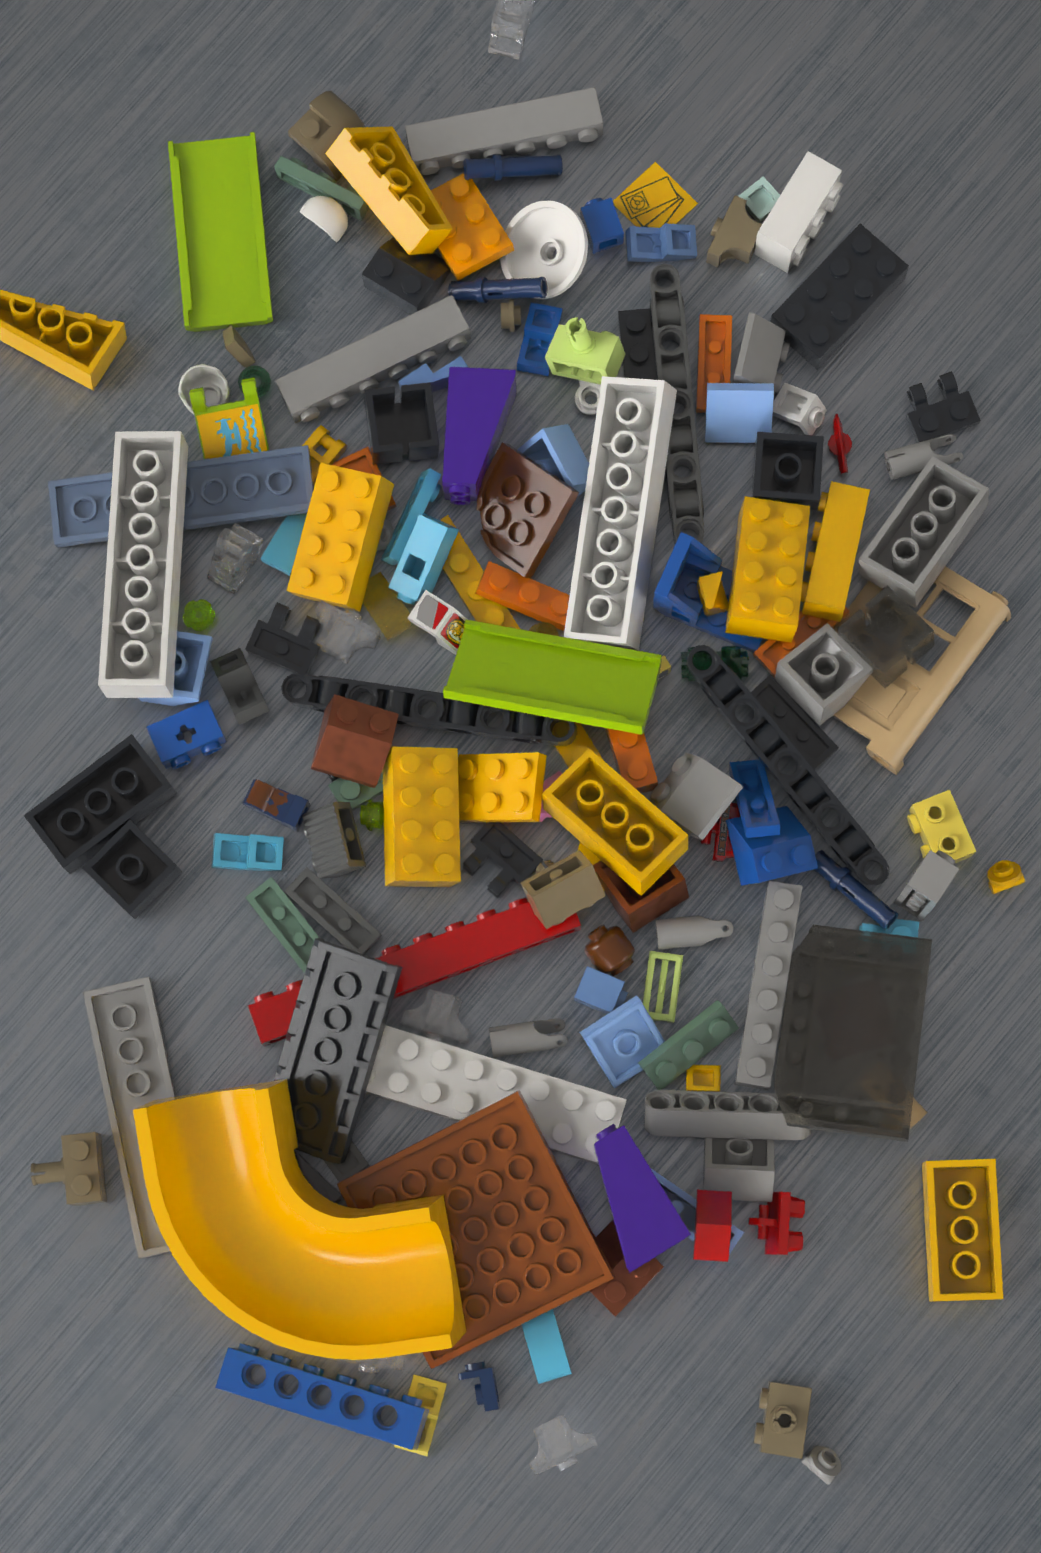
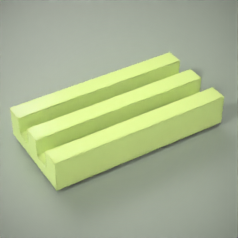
(665, 957)

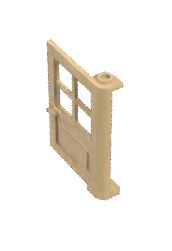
(901, 712)

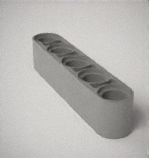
(717, 1115)

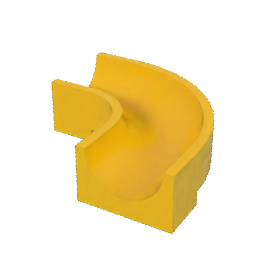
(279, 1250)

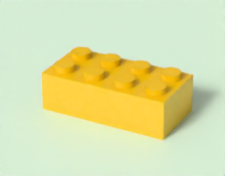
(340, 536)
(768, 569)
(421, 817)
(615, 821)
(962, 1230)

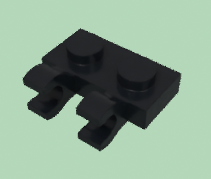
(943, 417)
(282, 647)
(506, 852)

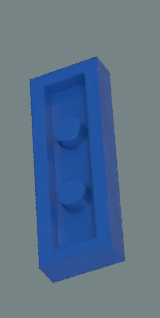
(755, 799)

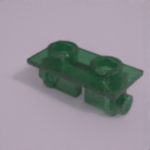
(729, 654)

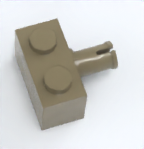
(562, 888)
(79, 1169)
(783, 1419)

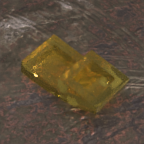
(385, 607)

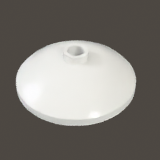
(536, 235)

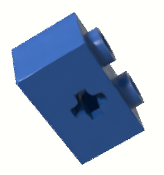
(169, 735)

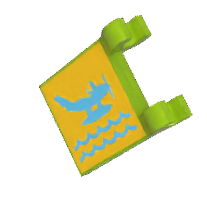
(230, 426)

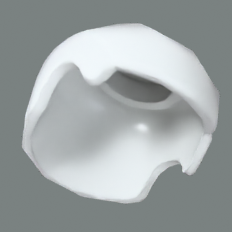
(327, 215)
(211, 379)

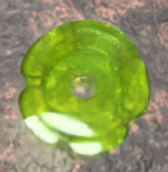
(202, 622)
(372, 815)

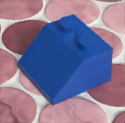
(772, 856)

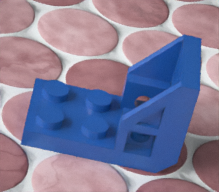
(678, 593)

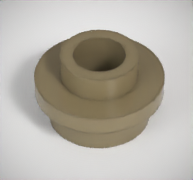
(510, 315)

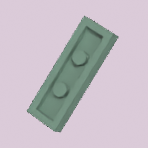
(297, 174)
(284, 921)
(688, 1045)

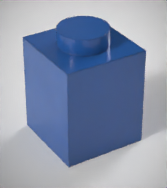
(601, 224)

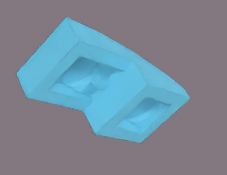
(284, 544)
(247, 852)
(546, 1347)

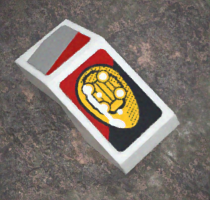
(439, 620)

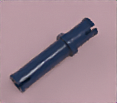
(512, 167)
(486, 290)
(863, 898)

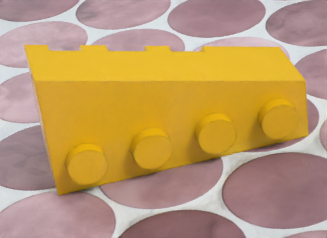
(391, 186)
(59, 338)

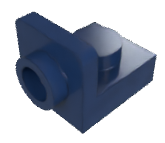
(486, 1391)

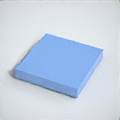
(738, 411)
(622, 1040)

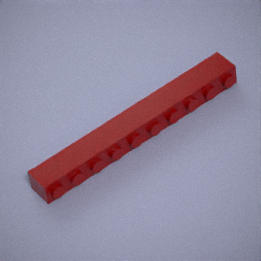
(432, 959)

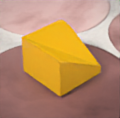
(712, 594)

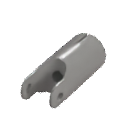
(914, 457)
(689, 931)
(526, 1037)

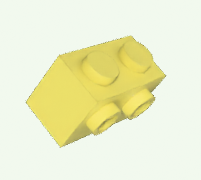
(941, 827)

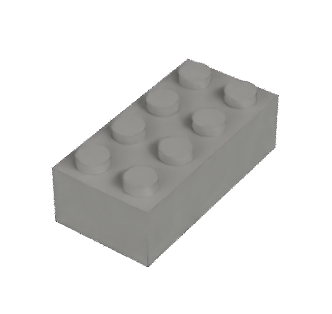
(924, 531)

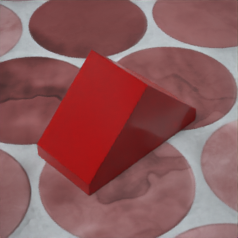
(712, 1225)

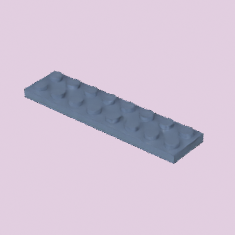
(216, 494)

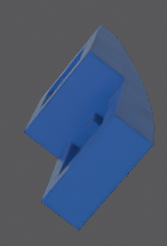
(538, 334)

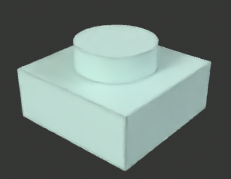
(760, 199)

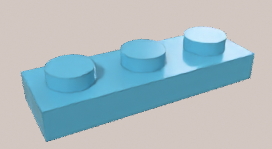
(425, 491)

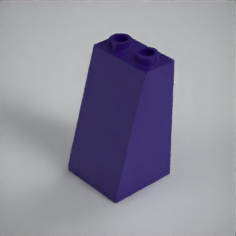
(475, 420)
(639, 1206)

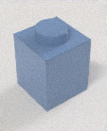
(600, 991)

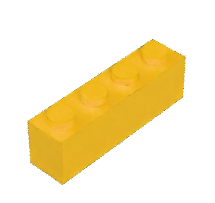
(835, 551)

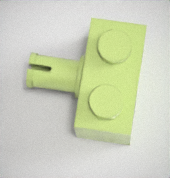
(584, 353)

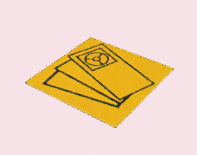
(654, 199)

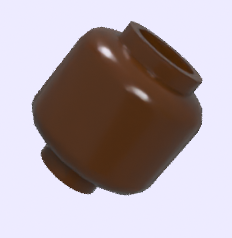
(609, 950)

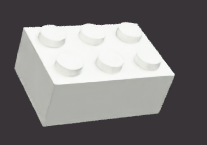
(799, 213)

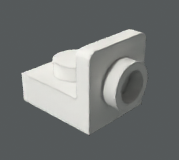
(799, 408)

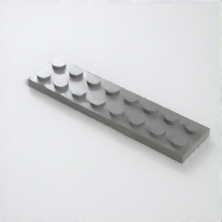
(132, 1074)

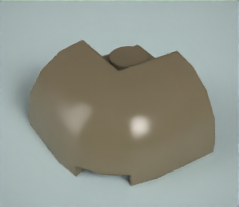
(321, 127)

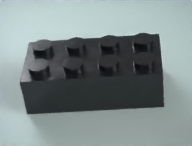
(839, 296)
(99, 803)

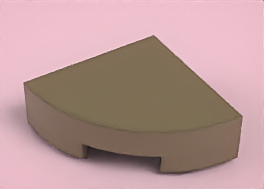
(237, 347)

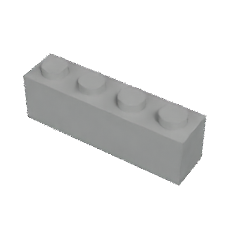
(927, 884)

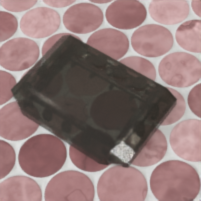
(852, 1032)

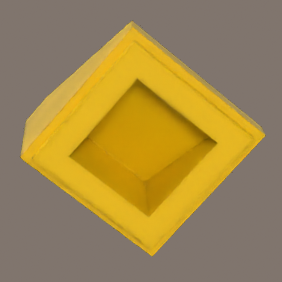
(703, 1078)

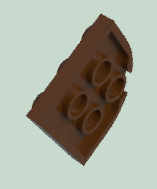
(521, 509)

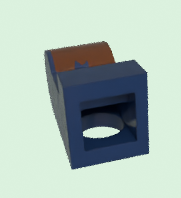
(276, 804)

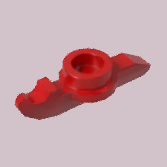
(840, 444)

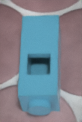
(423, 558)

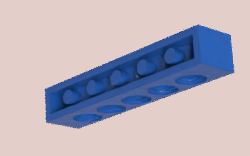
(236, 1379)

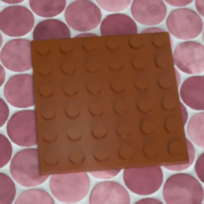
(509, 1218)

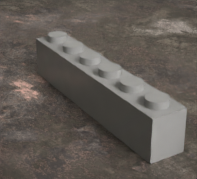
(505, 130)
(374, 359)
(768, 985)

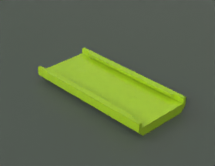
(220, 233)
(554, 677)

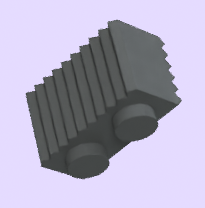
(333, 840)

